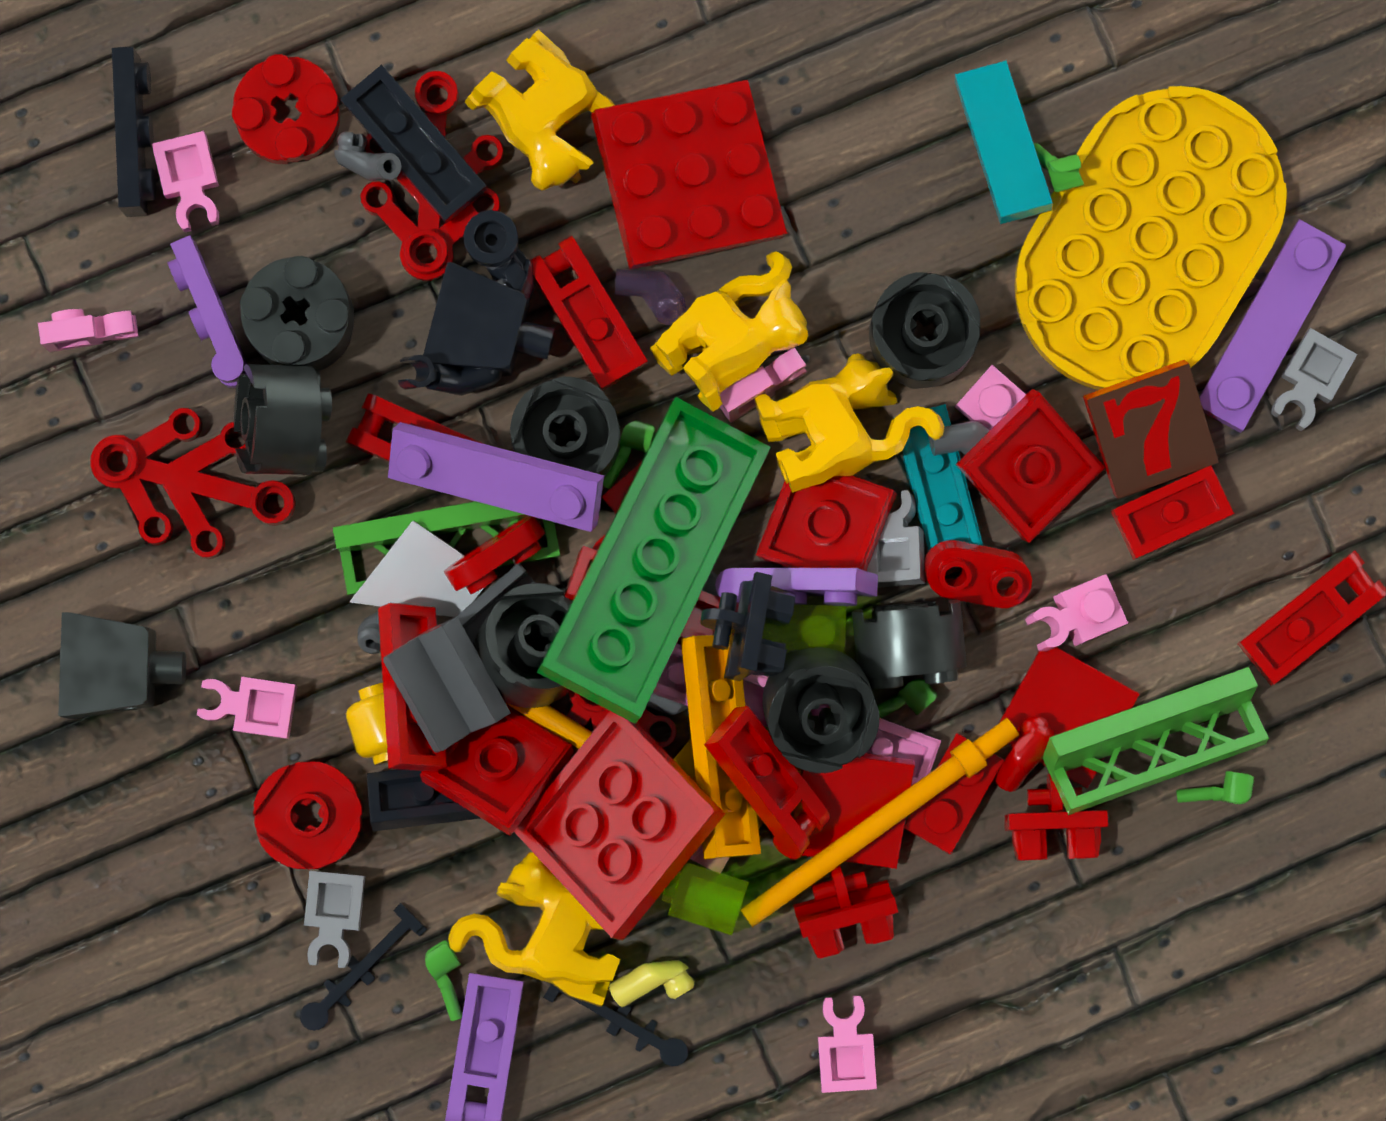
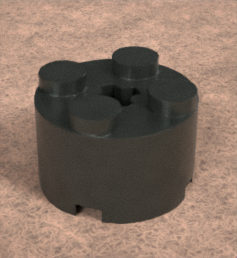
(301, 284)
(926, 299)
(563, 402)
(281, 419)
(522, 615)
(910, 642)
(838, 732)

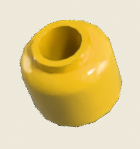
(368, 724)

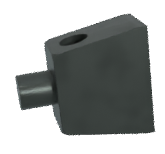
(111, 666)

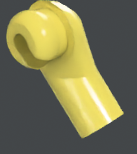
(650, 976)

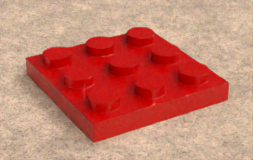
(688, 174)
(619, 824)

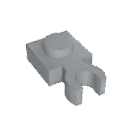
(1316, 372)
(900, 548)
(333, 905)

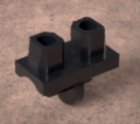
(756, 605)

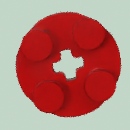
(277, 80)
(277, 821)

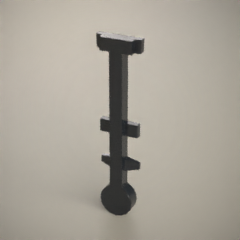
(316, 1014)
(672, 1051)

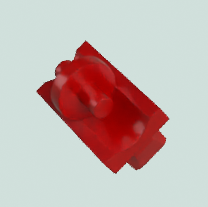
(1029, 829)
(845, 903)

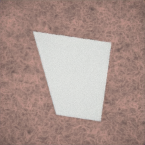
(415, 575)

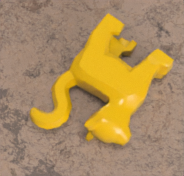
(540, 112)
(729, 339)
(836, 435)
(556, 944)

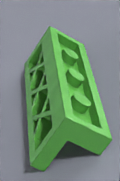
(439, 522)
(1148, 722)

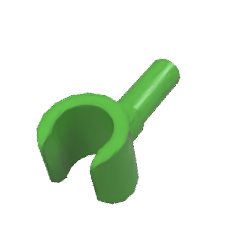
(1062, 172)
(636, 437)
(915, 694)
(1235, 790)
(439, 962)

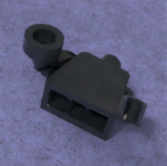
(481, 320)

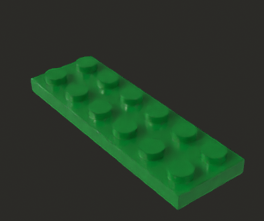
(654, 560)

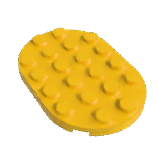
(1156, 239)

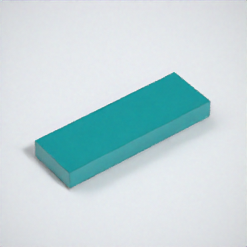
(1003, 142)
(939, 490)

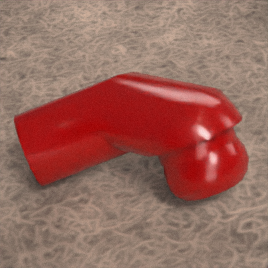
(1025, 753)

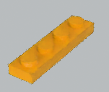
(709, 703)

